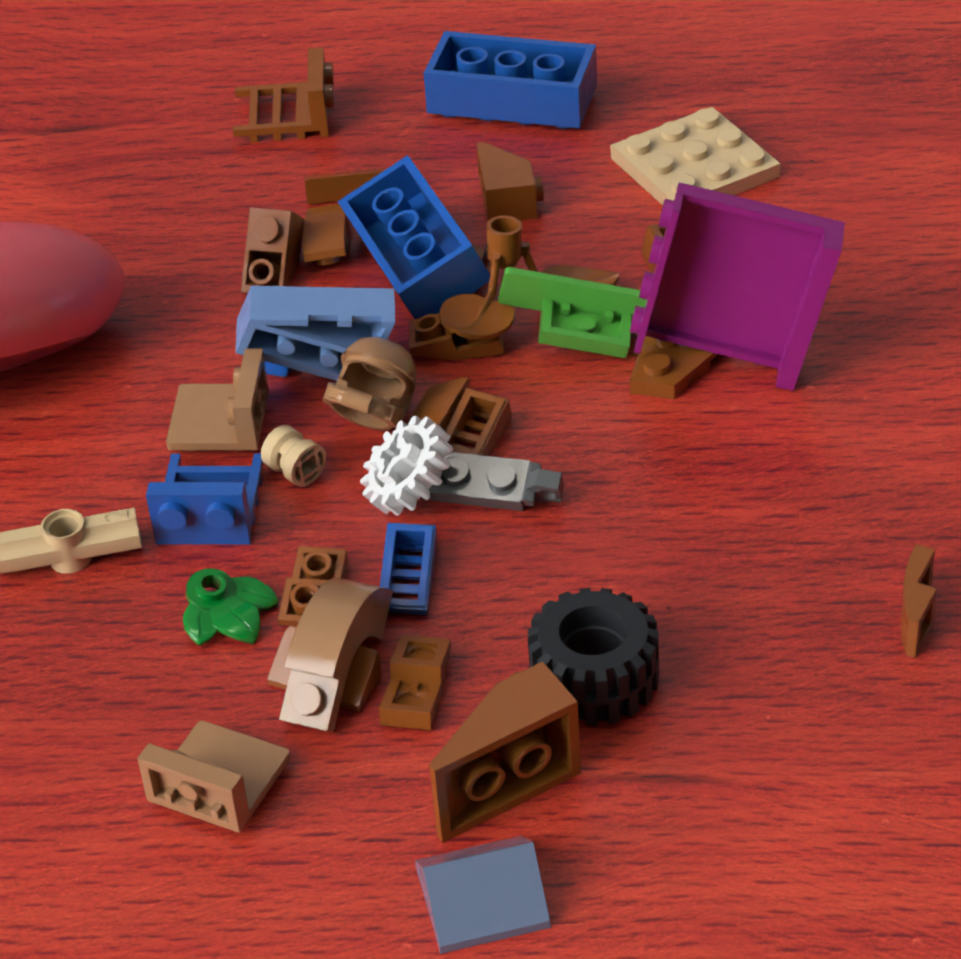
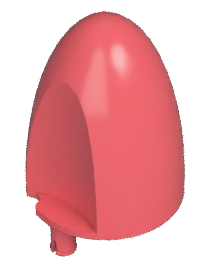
(52, 290)

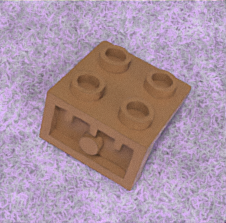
(222, 413)
(213, 774)

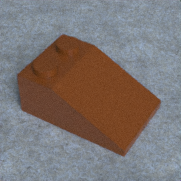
(506, 751)

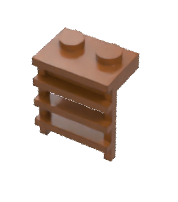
(312, 102)

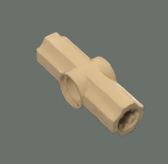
(69, 540)

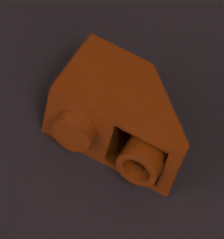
(271, 248)

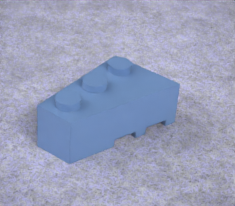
(312, 325)

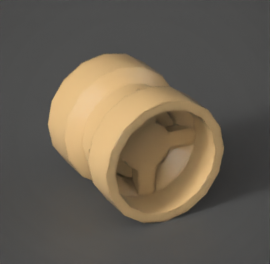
(300, 457)

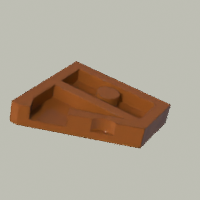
(667, 368)

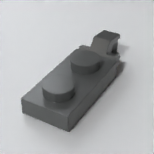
(496, 482)

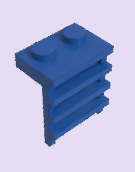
(205, 503)

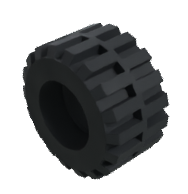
(599, 651)

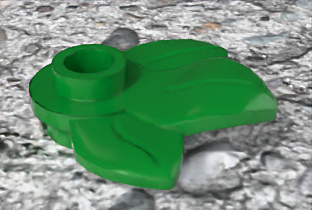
(228, 610)

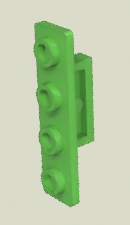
(574, 310)

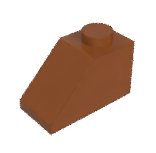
(507, 183)

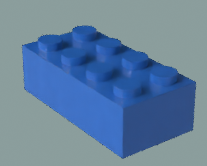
(511, 79)
(414, 239)

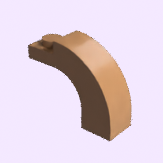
(324, 646)

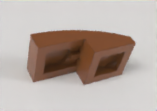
(918, 600)
(416, 682)

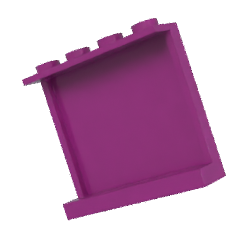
(738, 279)

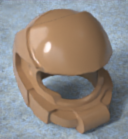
(373, 384)

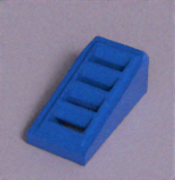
(411, 539)

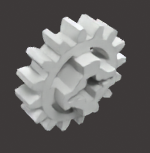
(406, 465)

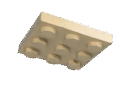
(698, 152)

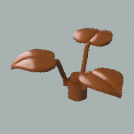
(483, 317)

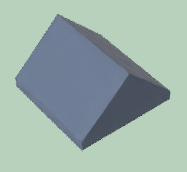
(484, 893)

